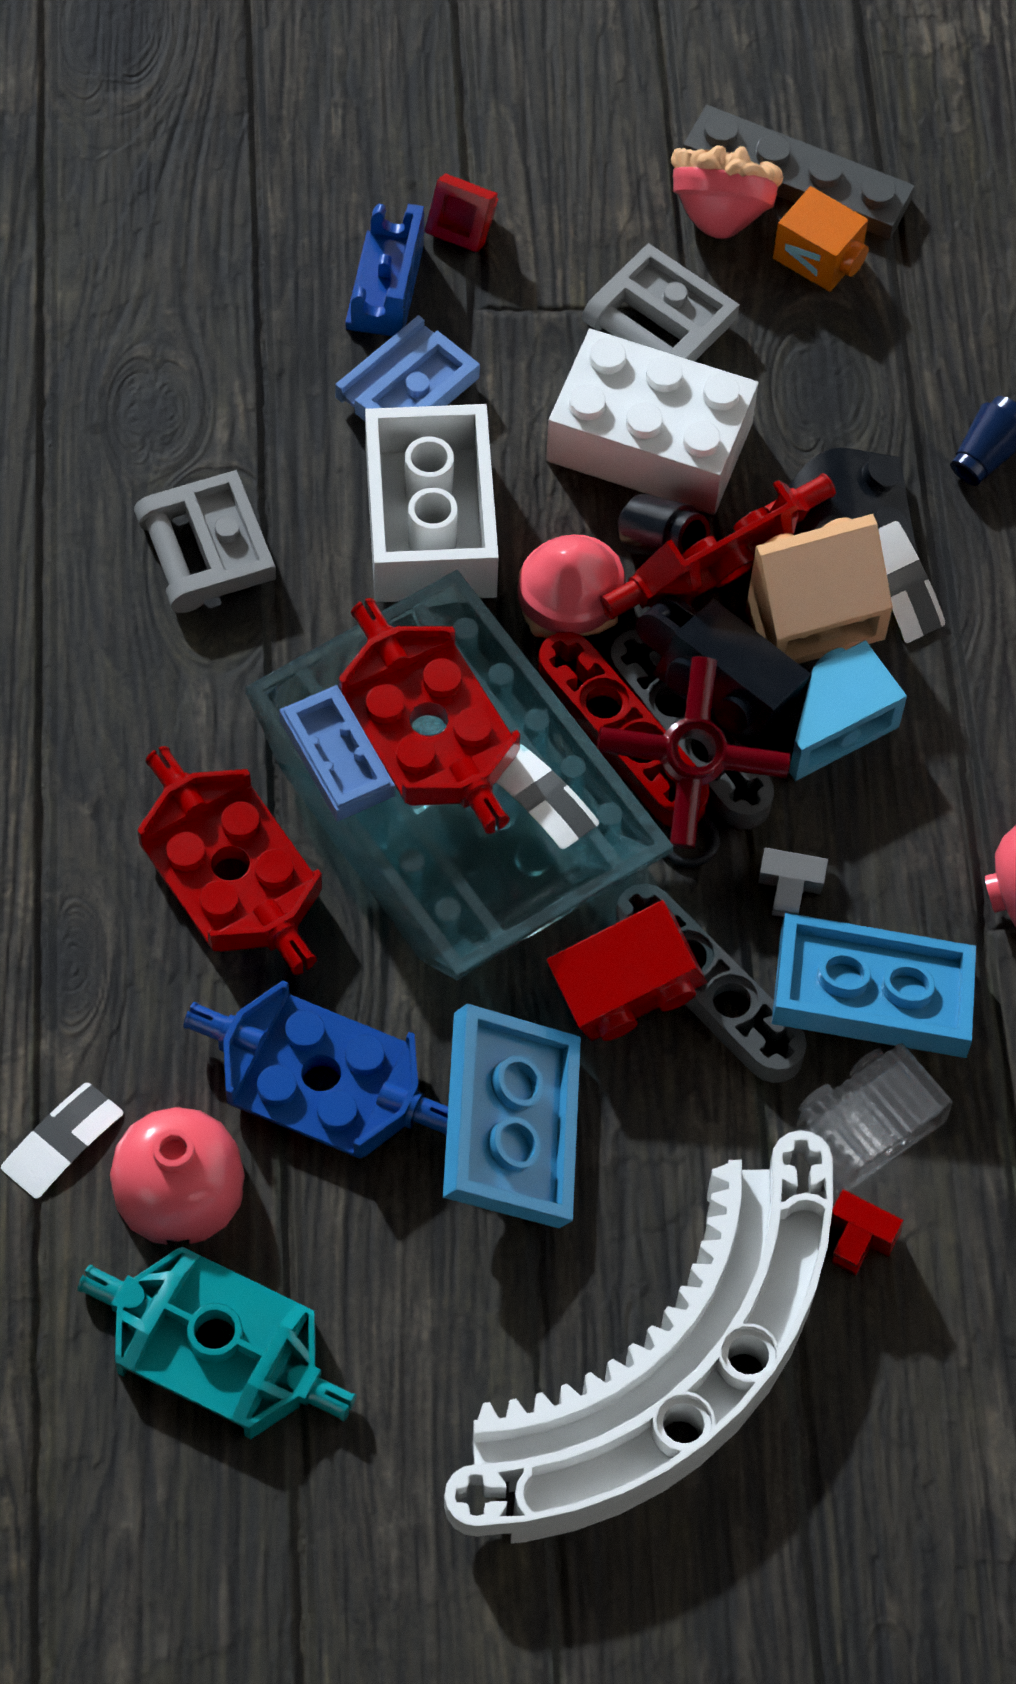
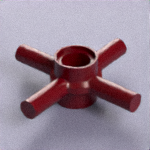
(695, 726)

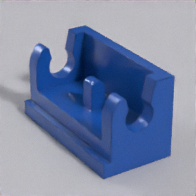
(387, 273)

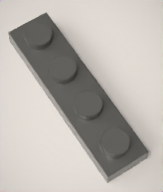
(856, 186)

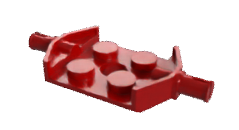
(713, 562)
(419, 674)
(222, 818)

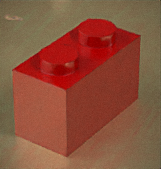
(627, 972)

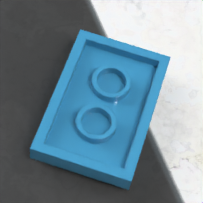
(875, 985)
(512, 1116)

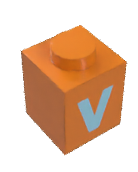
(821, 239)

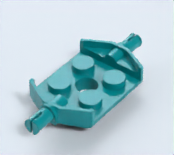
(248, 1381)

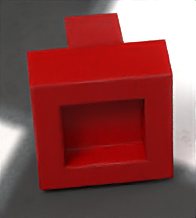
(461, 212)
(863, 1228)

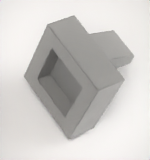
(791, 875)

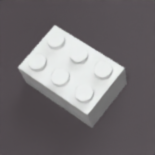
(651, 421)
(430, 498)

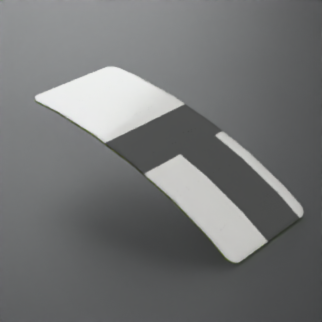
(910, 589)
(547, 799)
(60, 1139)

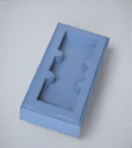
(337, 753)

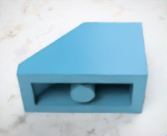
(845, 707)

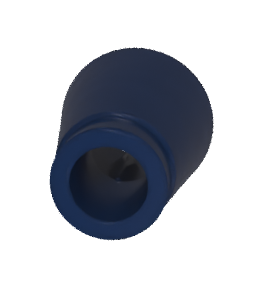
(987, 442)

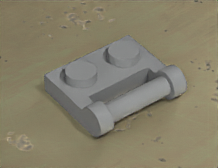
(666, 296)
(224, 533)

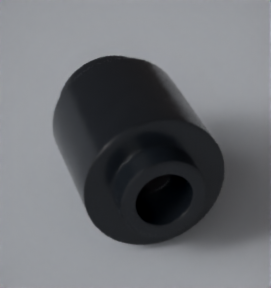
(652, 521)

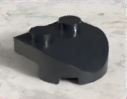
(863, 486)

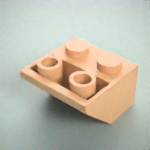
(821, 589)

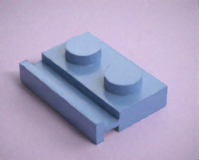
(409, 371)

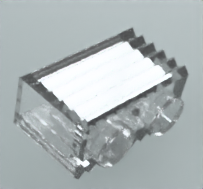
(875, 1114)

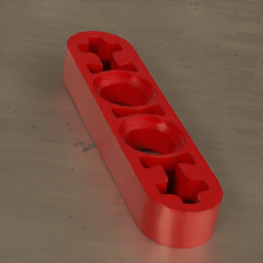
(602, 680)

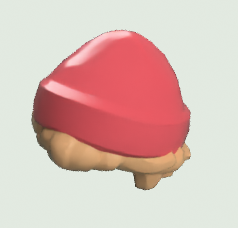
(723, 188)
(564, 585)

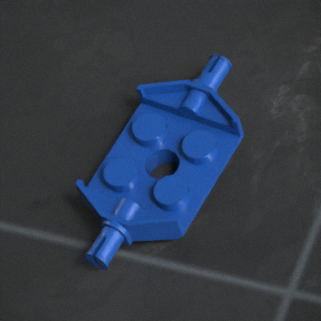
(284, 1037)

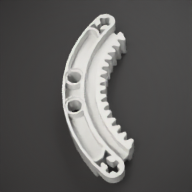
(610, 1444)

